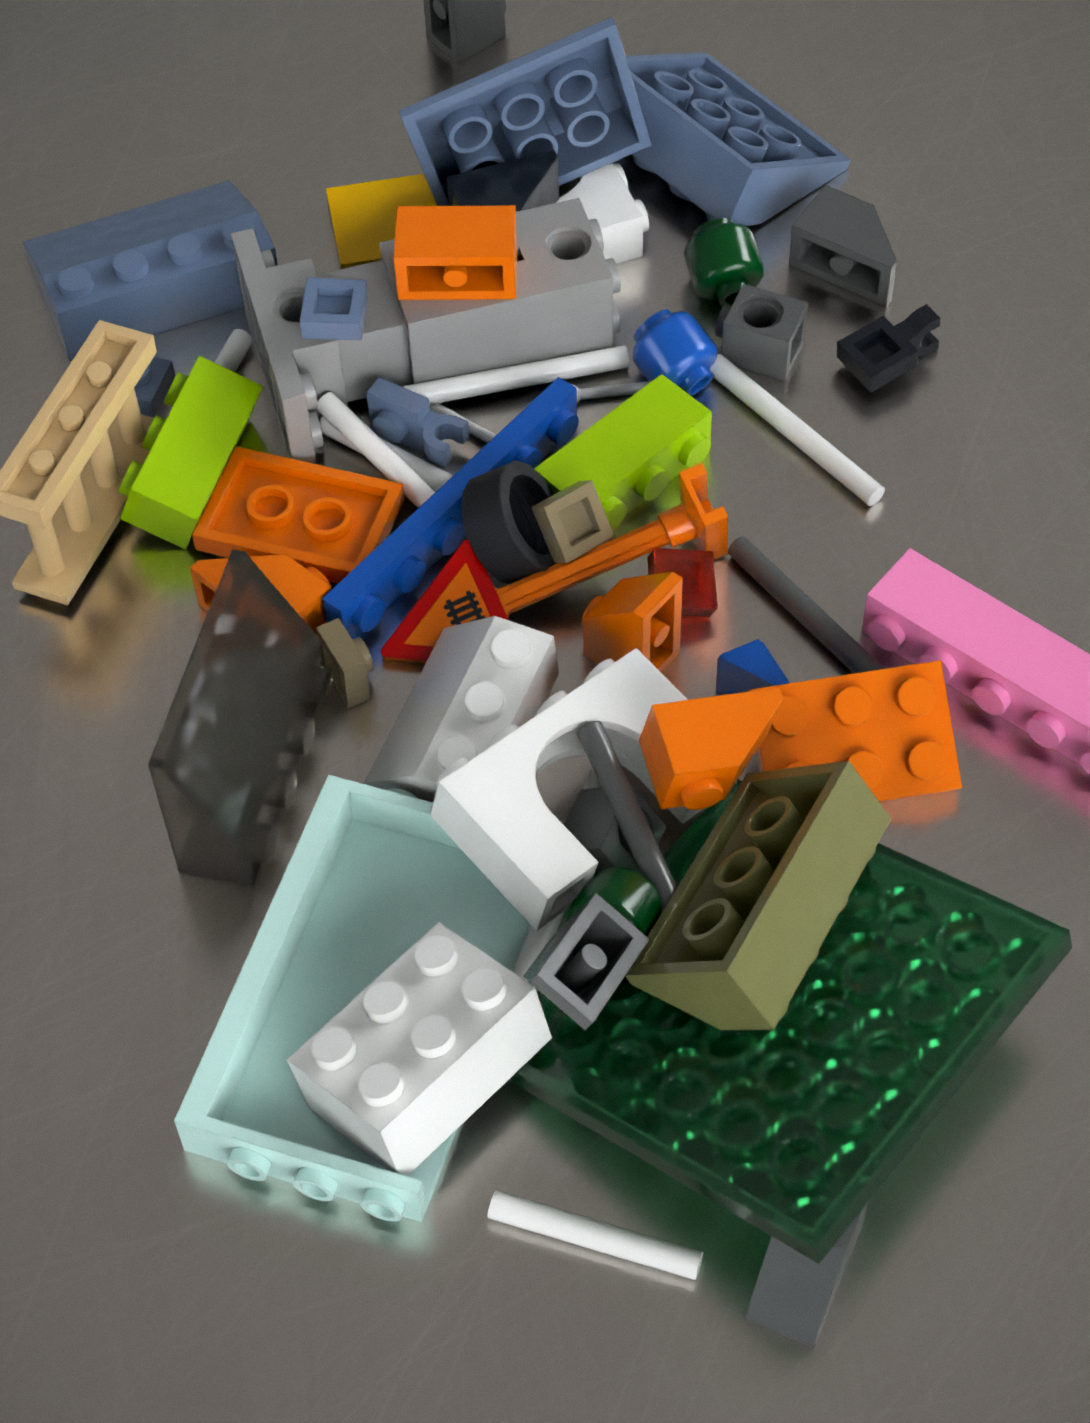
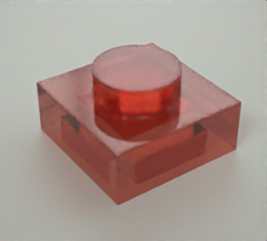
(698, 576)

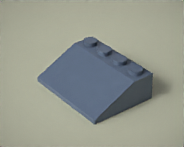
(557, 98)
(725, 140)
(146, 265)

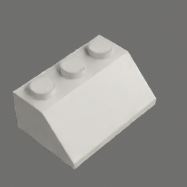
(468, 691)

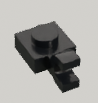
(887, 351)

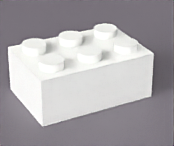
(420, 1049)

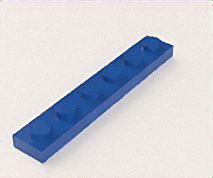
(438, 523)

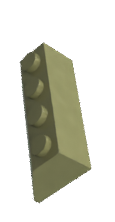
(762, 895)

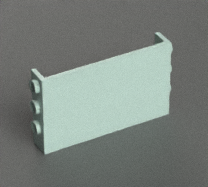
(350, 904)

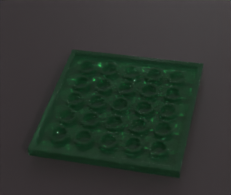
(824, 1107)

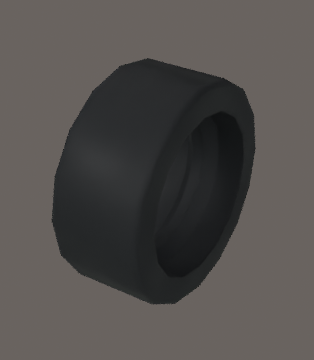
(503, 524)

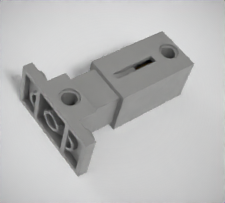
(558, 311)

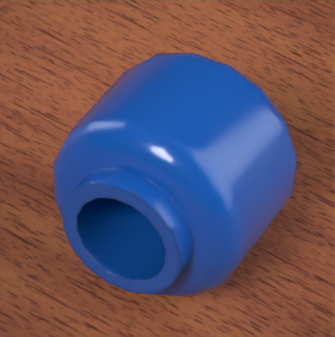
(677, 349)

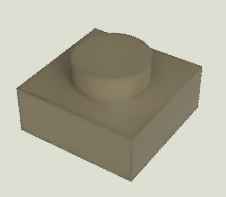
(573, 521)
(348, 660)

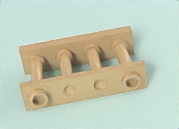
(74, 459)

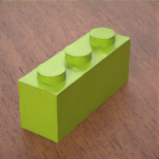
(635, 448)
(188, 451)

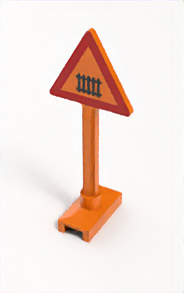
(466, 592)

